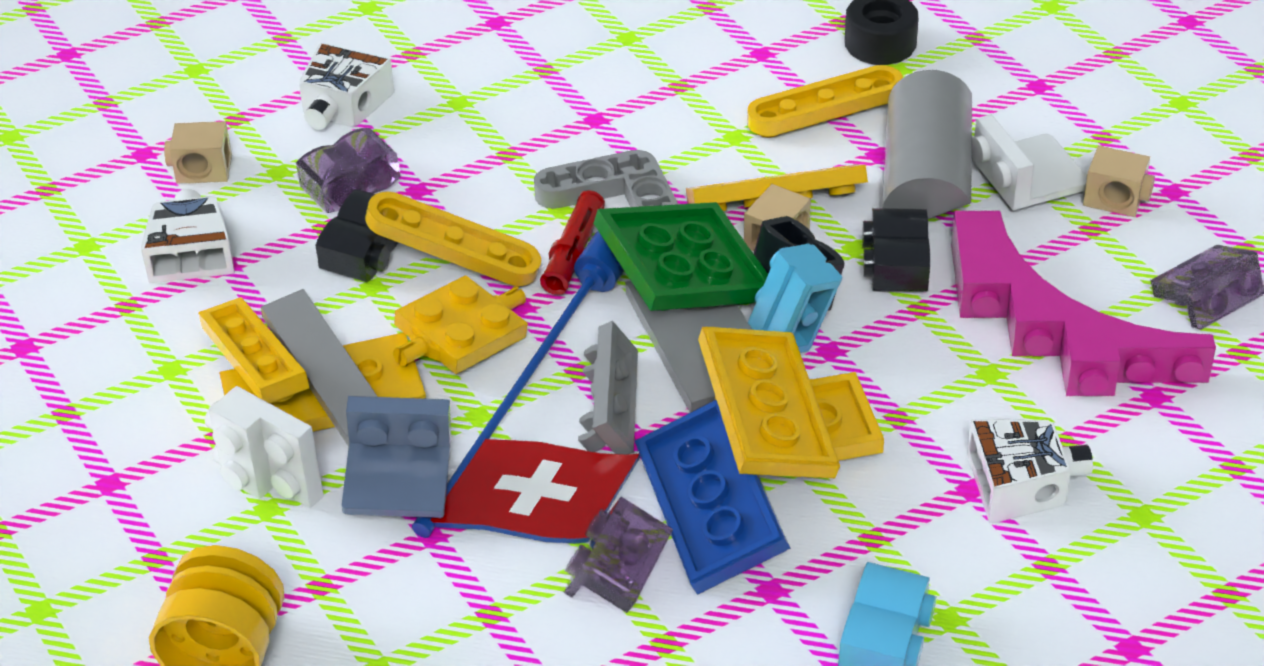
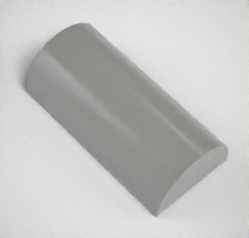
(928, 143)

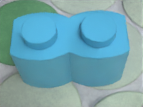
(887, 618)

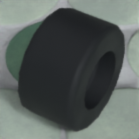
(881, 30)

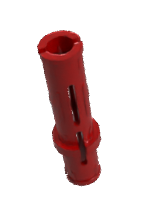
(572, 243)

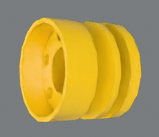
(217, 610)

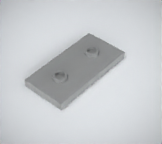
(677, 343)

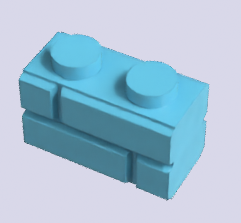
(796, 294)

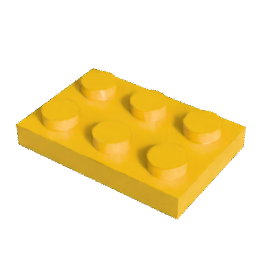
(848, 416)

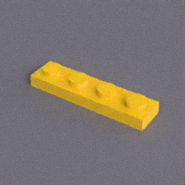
(838, 180)
(254, 351)

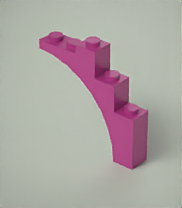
(1043, 321)

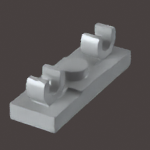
(613, 390)

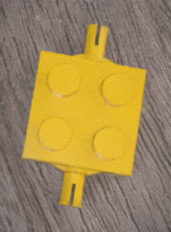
(459, 325)

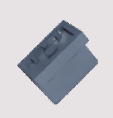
(397, 456)

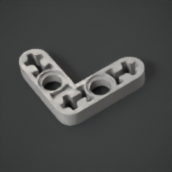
(636, 176)

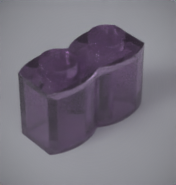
(352, 163)

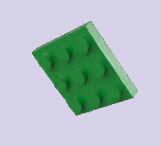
(682, 255)

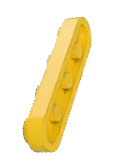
(822, 100)
(453, 238)

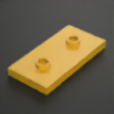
(375, 363)
(767, 403)

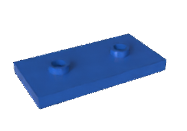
(716, 514)

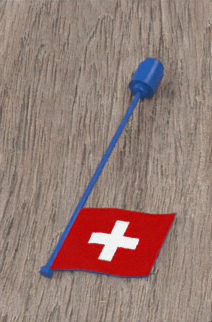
(534, 485)

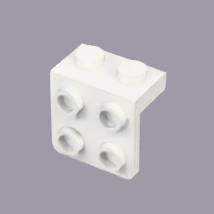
(1024, 169)

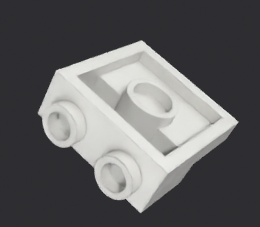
(264, 448)

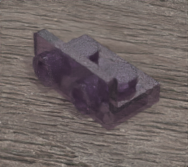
(1212, 283)
(619, 555)

